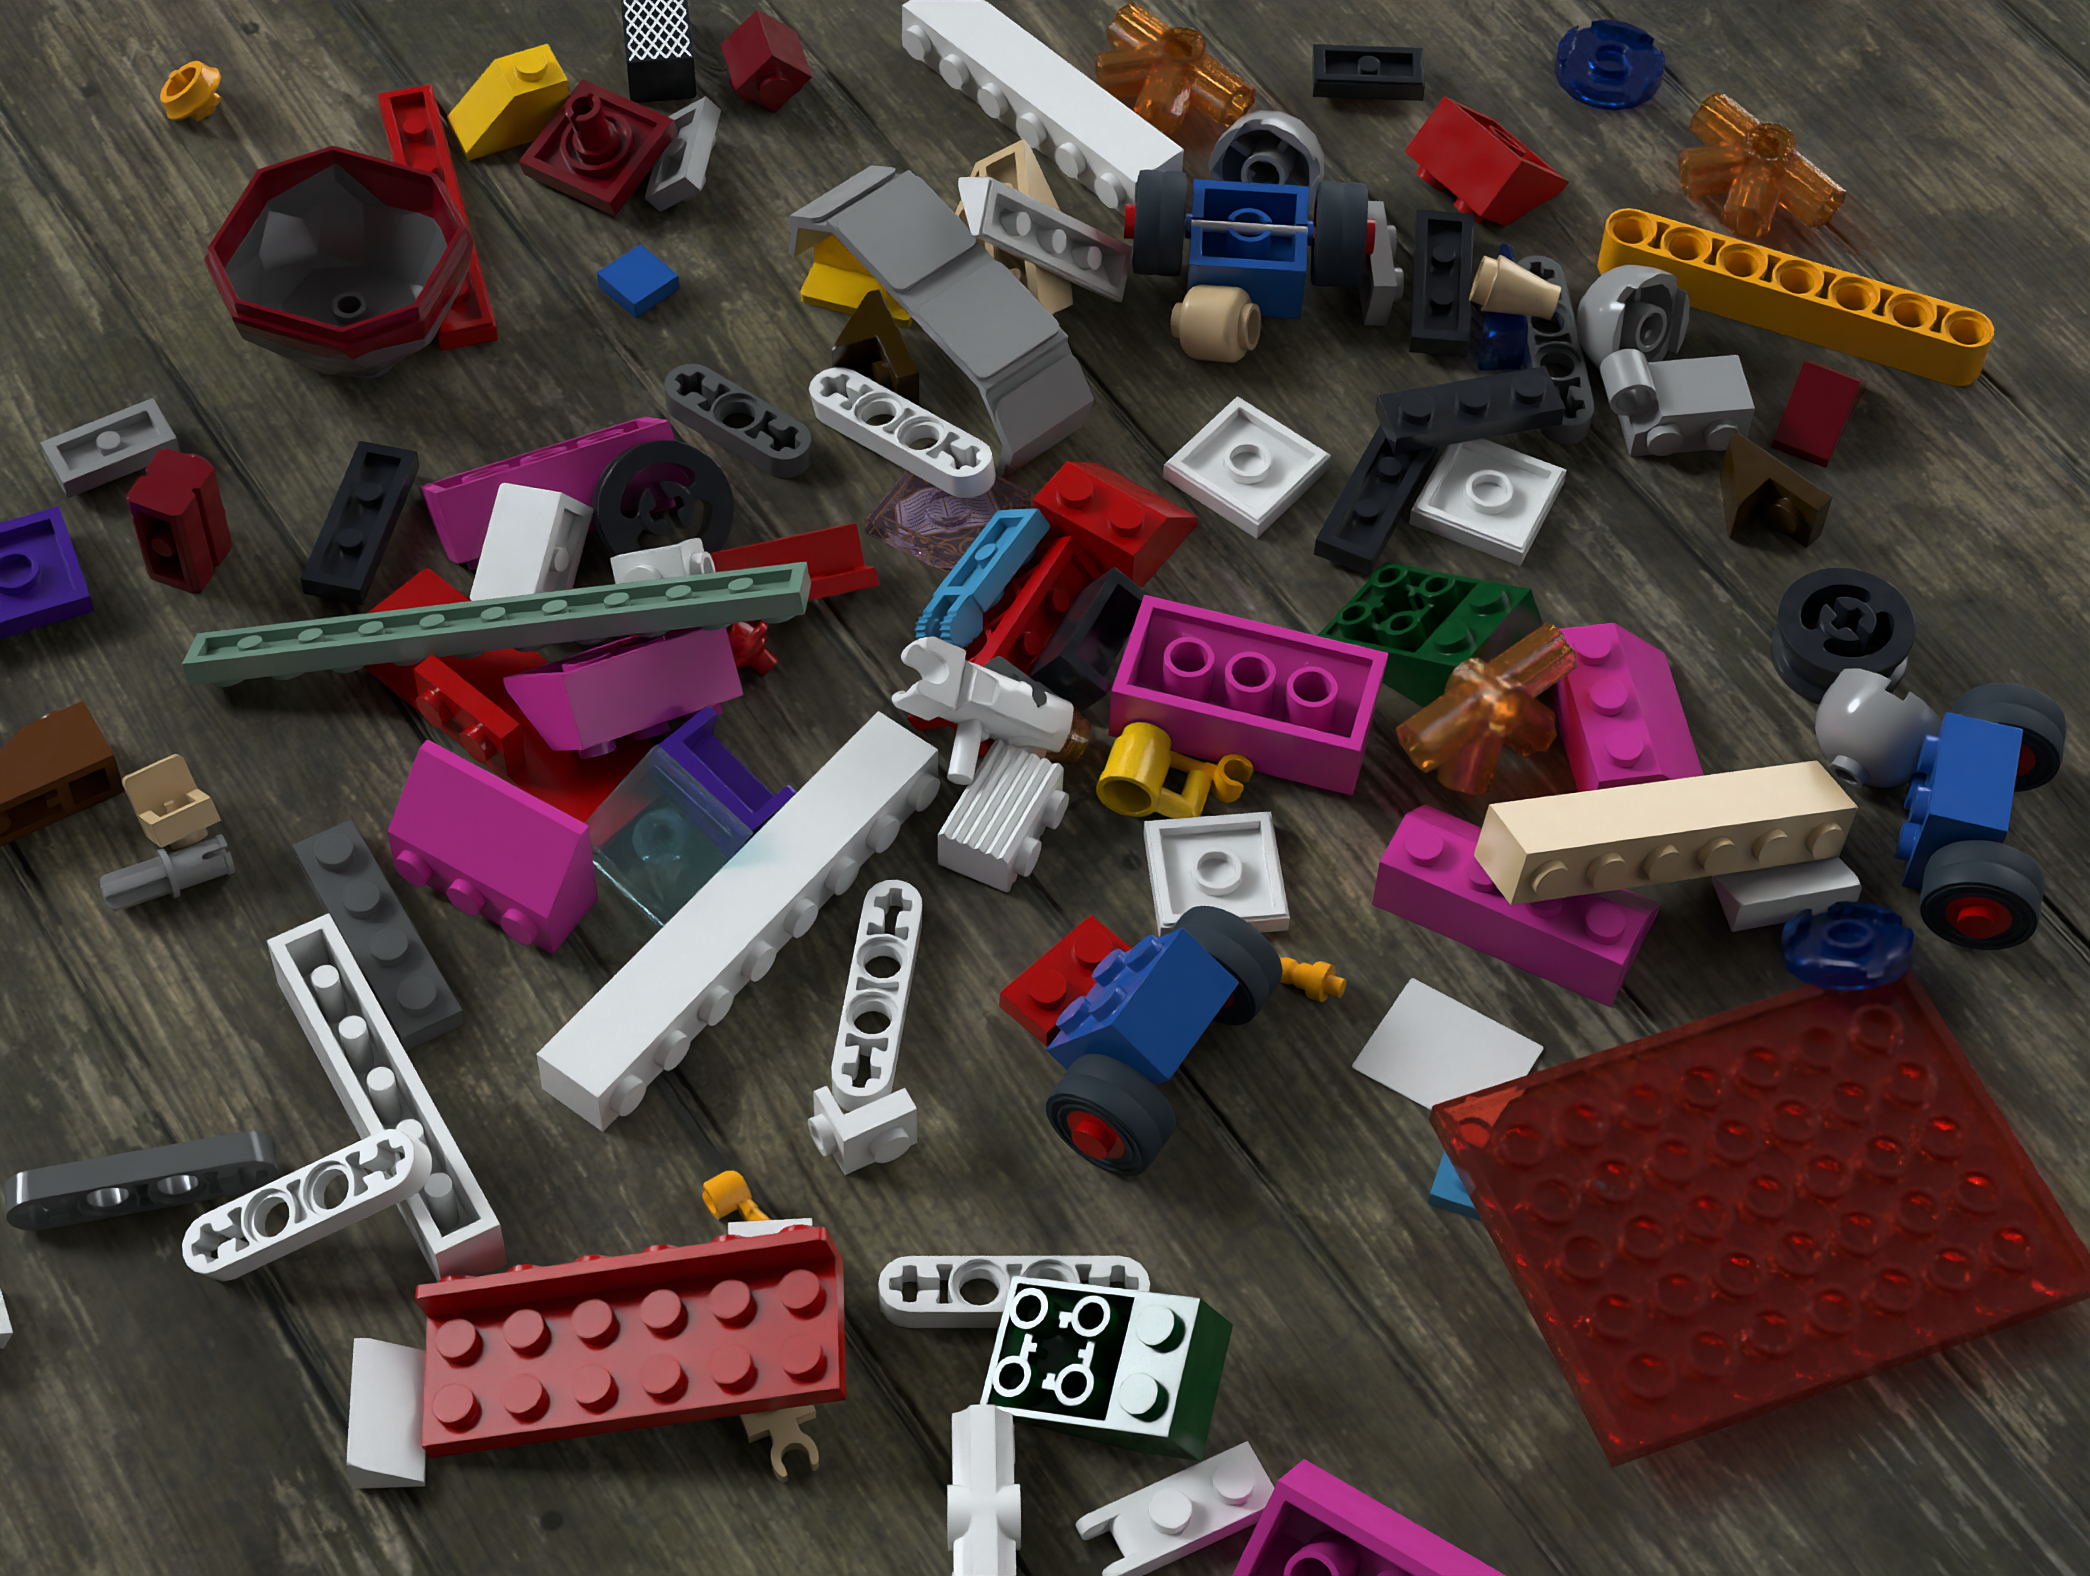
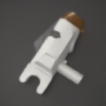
(989, 703)

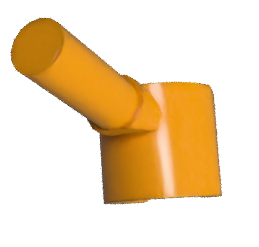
(1230, 766)
(730, 1193)

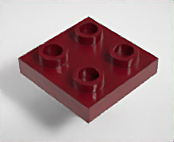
(598, 147)

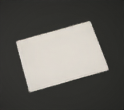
(1442, 1049)

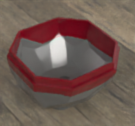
(341, 261)

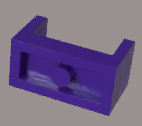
(722, 772)

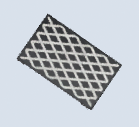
(658, 50)

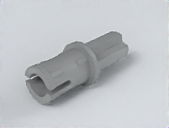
(166, 874)

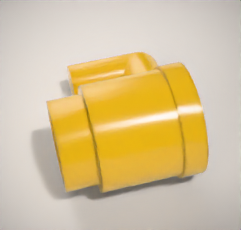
(1137, 773)

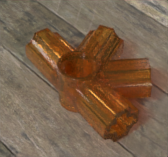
(1168, 72)
(1756, 168)
(1487, 708)

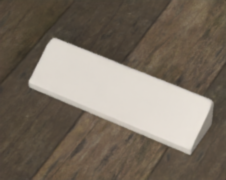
(1045, 236)

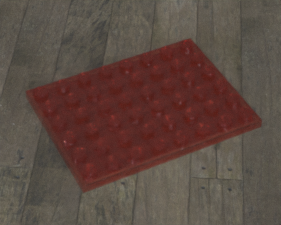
(1760, 1209)

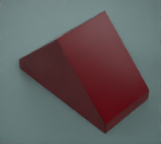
(1818, 412)

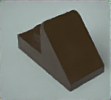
(876, 349)
(1765, 487)

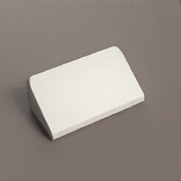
(1781, 892)
(386, 1416)

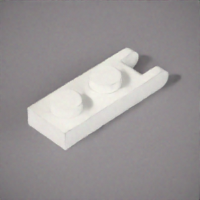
(1183, 1512)

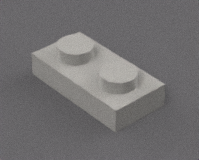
(682, 166)
(1380, 279)
(108, 447)

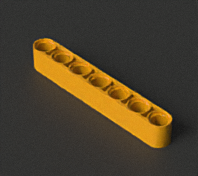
(1804, 298)

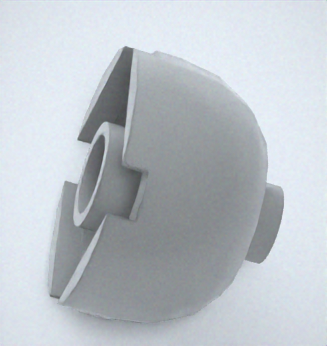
(1269, 150)
(1632, 310)
(1871, 732)

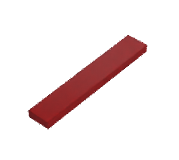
(419, 141)

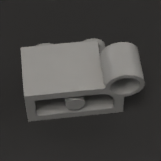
(1677, 402)

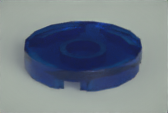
(1609, 65)
(1847, 946)

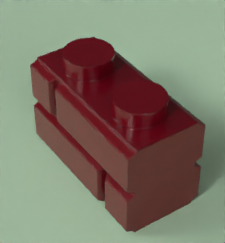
(180, 520)

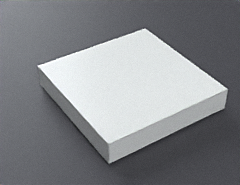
(1246, 467)
(1488, 498)
(1217, 864)

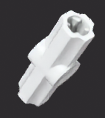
(983, 1496)

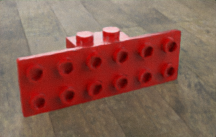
(477, 712)

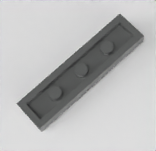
(379, 934)

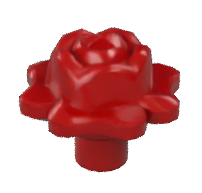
(748, 646)

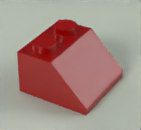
(1481, 164)
(1113, 519)

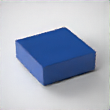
(638, 281)

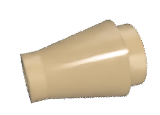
(1511, 289)

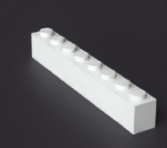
(739, 922)

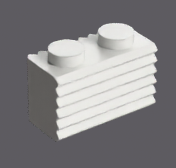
(1002, 815)

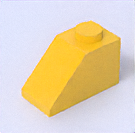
(509, 102)

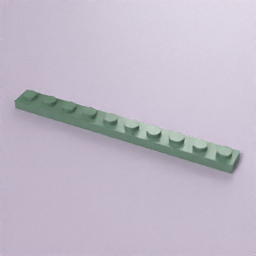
(498, 624)

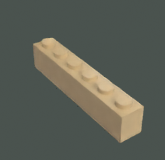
(1663, 831)

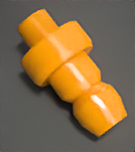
(1315, 979)

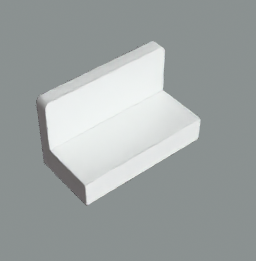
(531, 543)

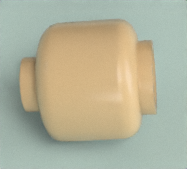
(1216, 323)

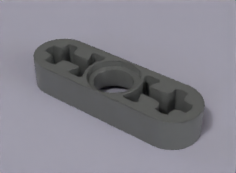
(748, 442)

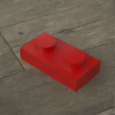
(1059, 978)

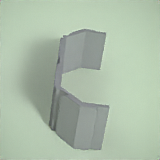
(961, 301)

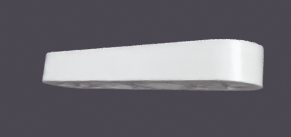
(908, 425)
(877, 994)
(305, 1198)
(929, 1270)

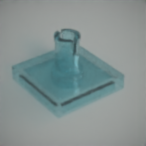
(662, 836)

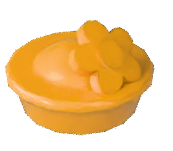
(191, 92)

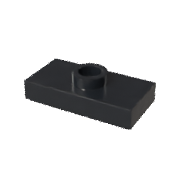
(1368, 72)

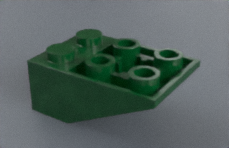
(1432, 624)
(1109, 1365)

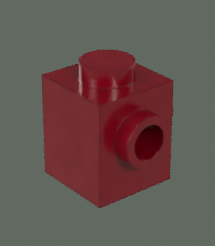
(765, 61)

